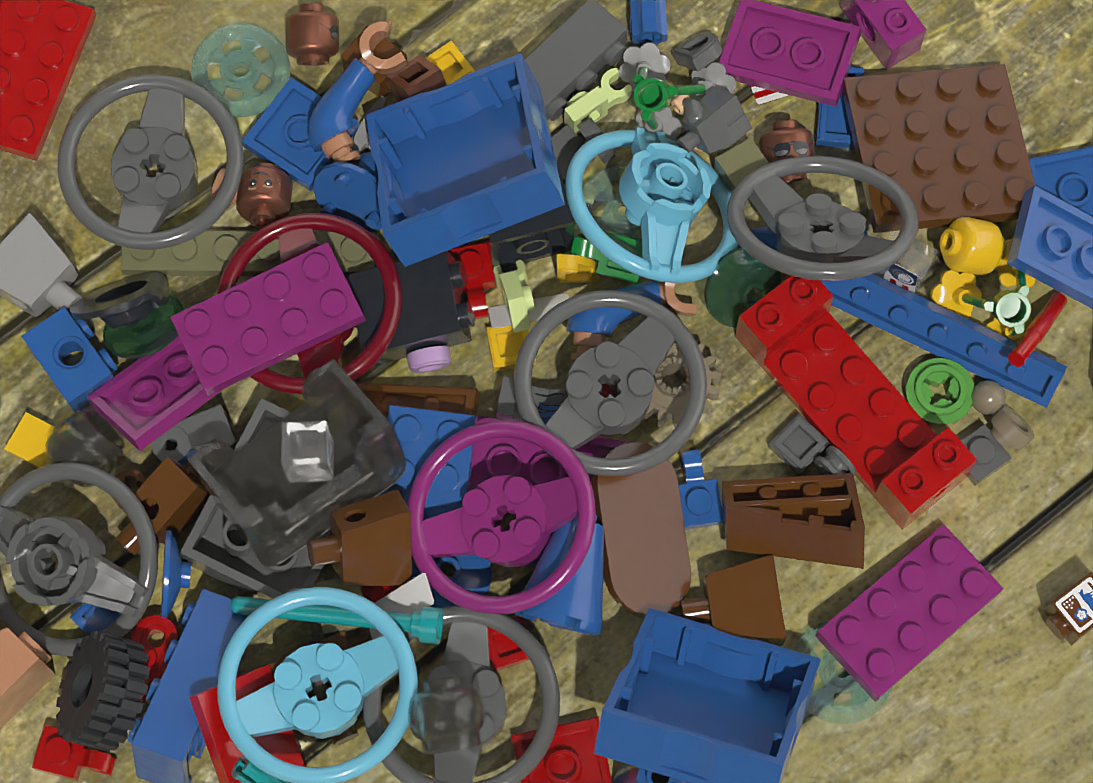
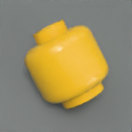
(972, 246)

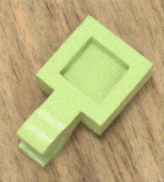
(596, 102)
(516, 295)

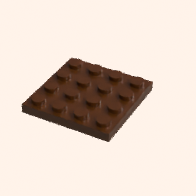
(944, 139)

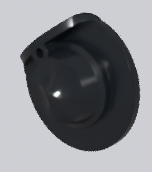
(125, 300)

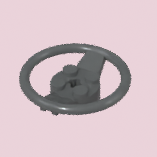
(155, 143)
(818, 235)
(626, 366)
(81, 569)
(469, 659)

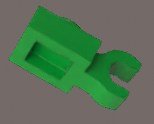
(584, 248)

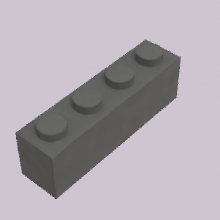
(575, 55)

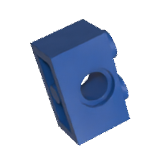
(54, 341)

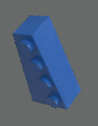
(169, 730)

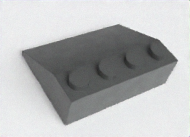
(223, 554)

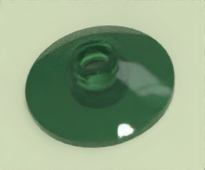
(729, 285)
(147, 336)

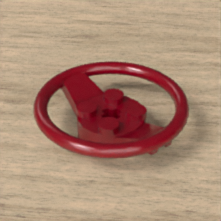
(298, 237)

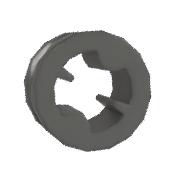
(834, 463)

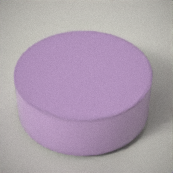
(429, 359)

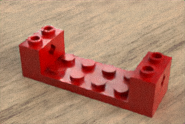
(851, 400)

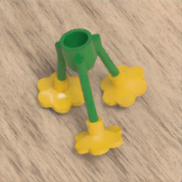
(1009, 307)

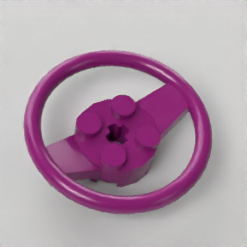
(477, 527)

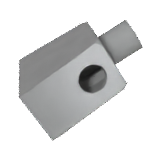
(35, 270)

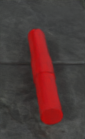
(1037, 329)

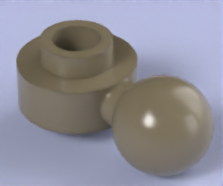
(1009, 426)

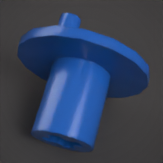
(350, 191)

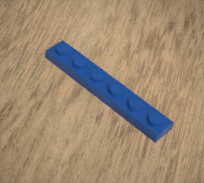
(946, 335)

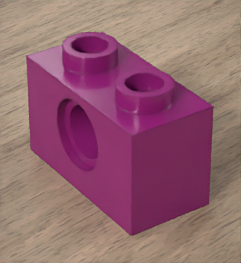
(887, 28)

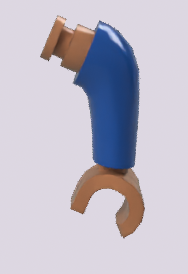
(333, 115)
(595, 324)

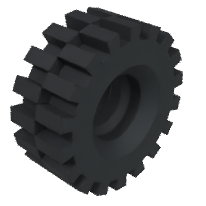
(102, 691)

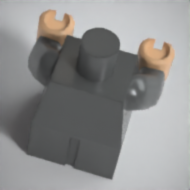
(712, 121)

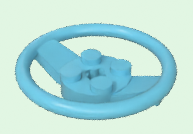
(662, 194)
(286, 702)

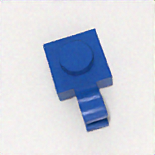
(698, 497)

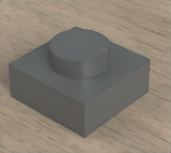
(988, 452)

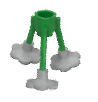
(646, 74)

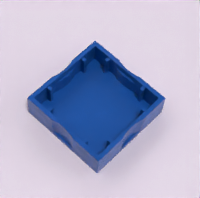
(463, 160)
(706, 704)

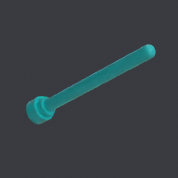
(423, 624)

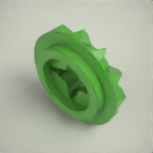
(935, 373)

